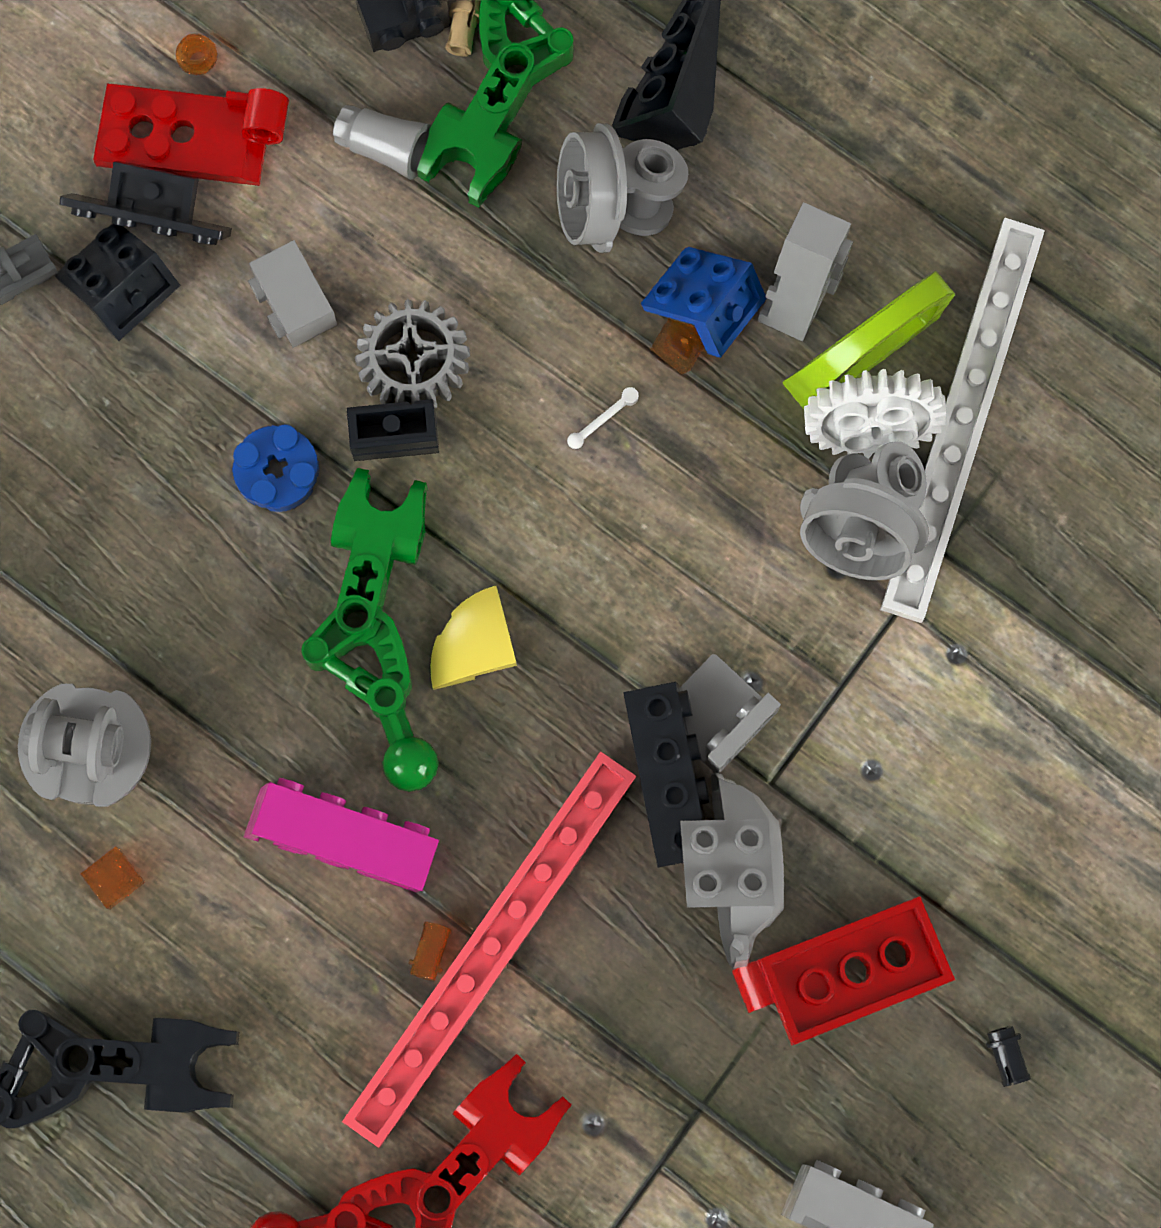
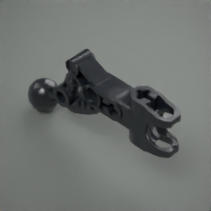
(162, 1066)

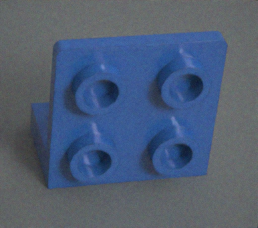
(711, 294)

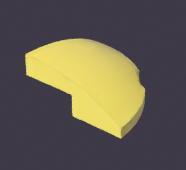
(472, 641)

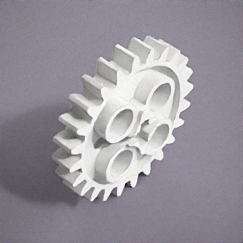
(874, 412)

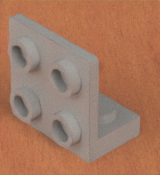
(724, 712)

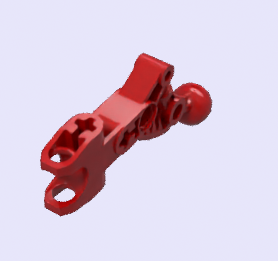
(494, 1135)

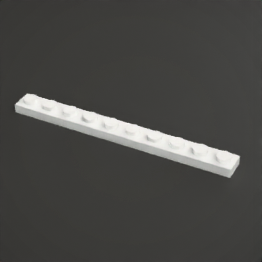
(967, 411)

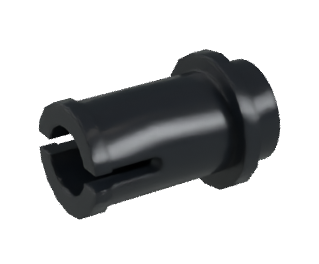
(1008, 1055)

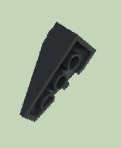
(679, 81)

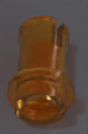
(430, 951)

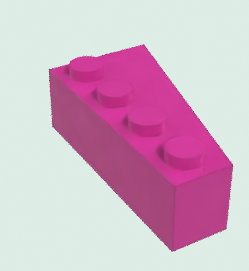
(342, 835)

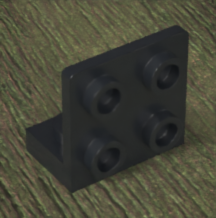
(118, 279)

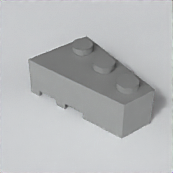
(827, 1202)

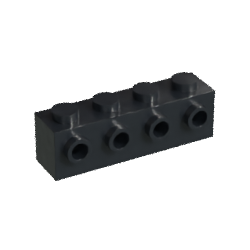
(666, 765)

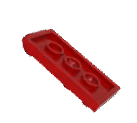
(226, 138)
(811, 979)

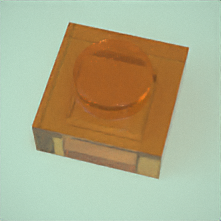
(678, 345)
(112, 878)

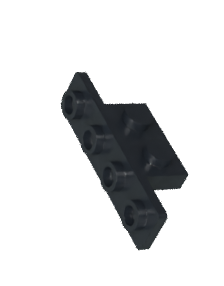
(150, 198)

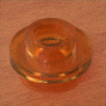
(196, 43)

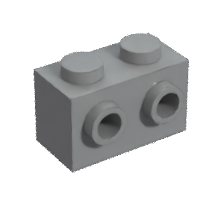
(292, 293)

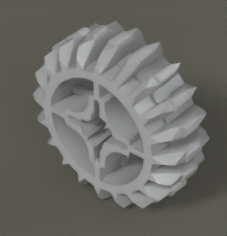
(428, 355)

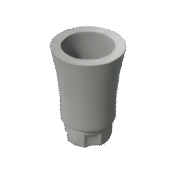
(382, 138)

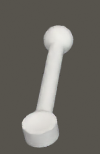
(629, 398)

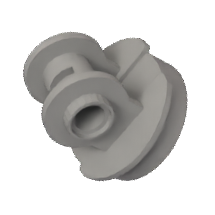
(615, 186)
(868, 514)
(84, 745)

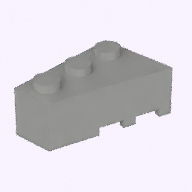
(806, 270)

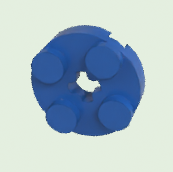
(253, 458)

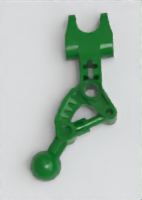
(480, 131)
(374, 543)

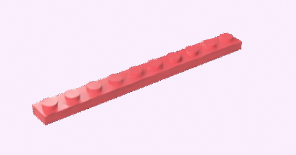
(489, 950)

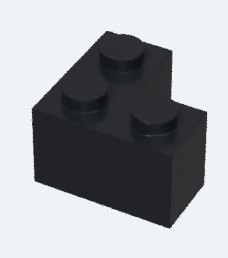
(397, 21)

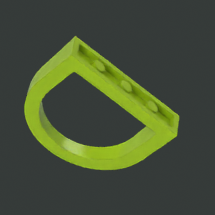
(874, 338)

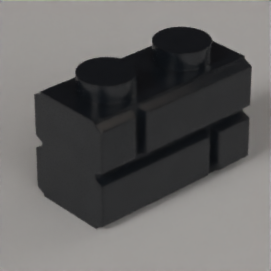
(392, 430)

